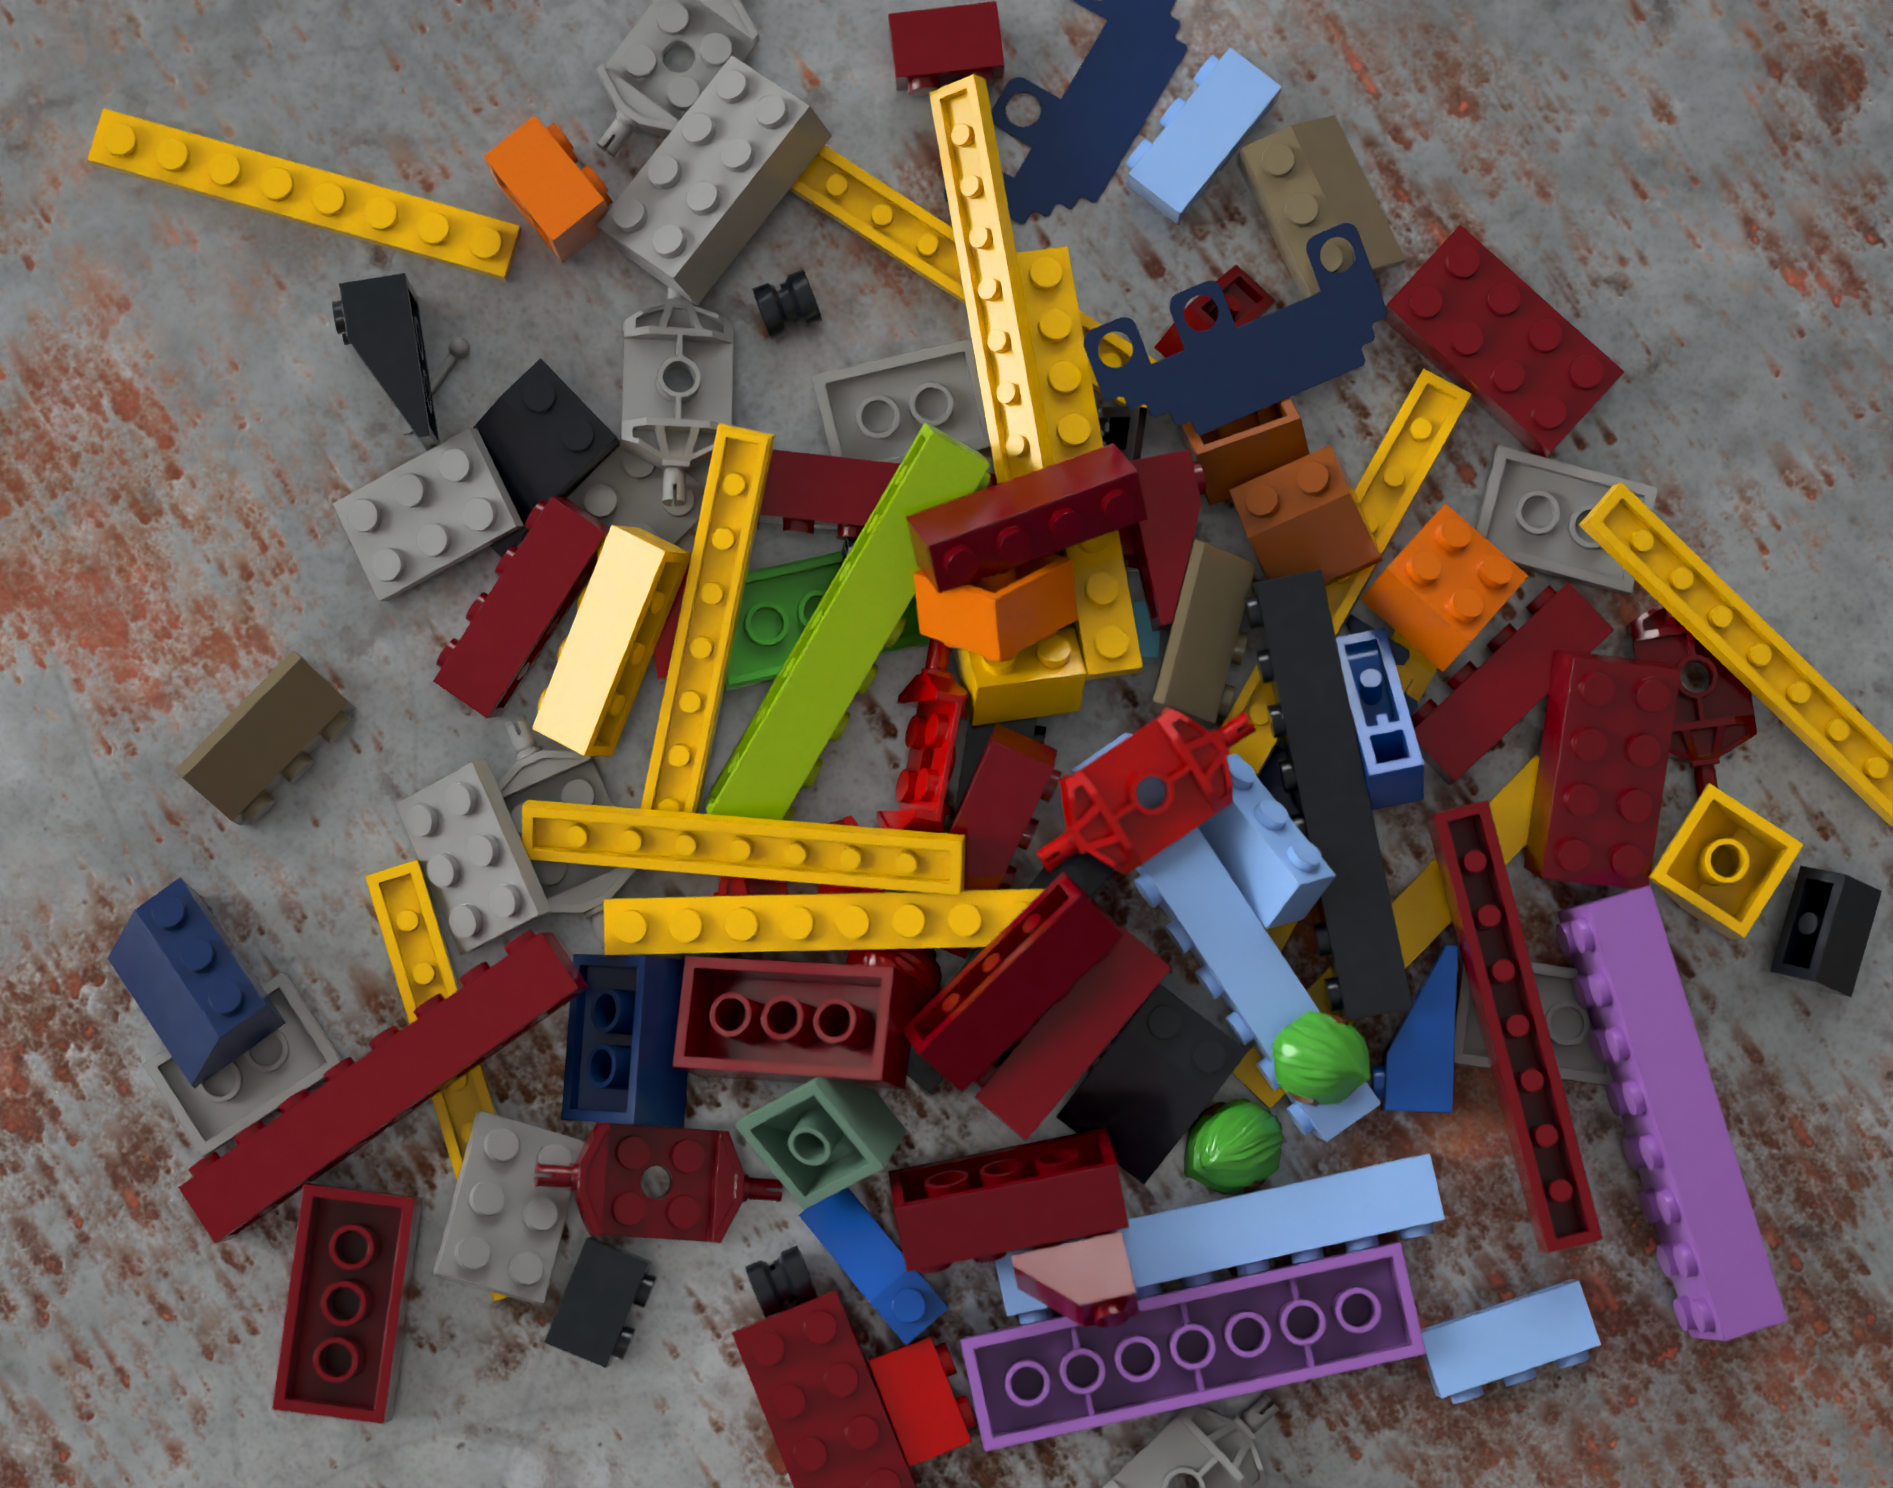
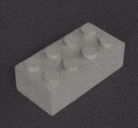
(714, 180)

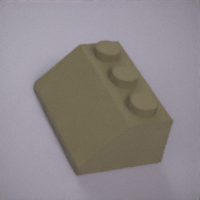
(1309, 183)
(1205, 636)
(267, 740)

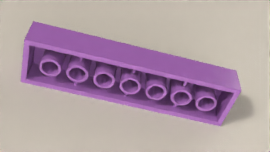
(1670, 1116)
(1194, 1346)

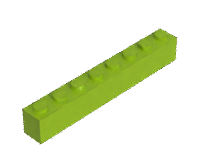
(843, 637)

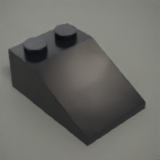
(386, 331)
(542, 442)
(1153, 1082)

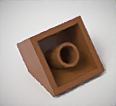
(1246, 447)
(1307, 519)

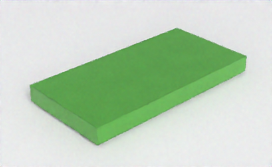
(776, 611)

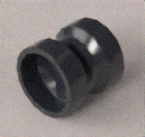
(791, 303)
(781, 1281)

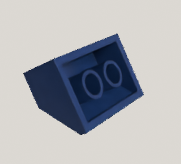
(192, 983)
(625, 1042)

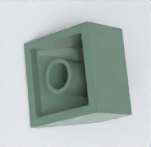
(823, 1137)

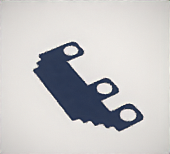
(1101, 112)
(1252, 366)

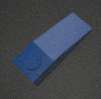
(1381, 720)
(1420, 1054)
(874, 1264)

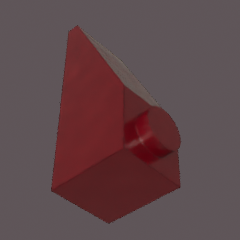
(1164, 540)

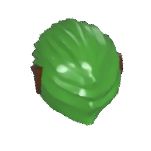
(1320, 1059)
(1233, 1147)

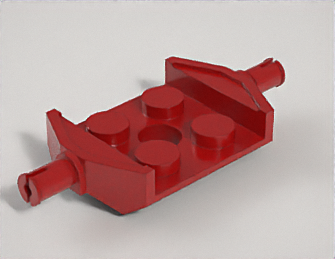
(931, 744)
(1102, 798)

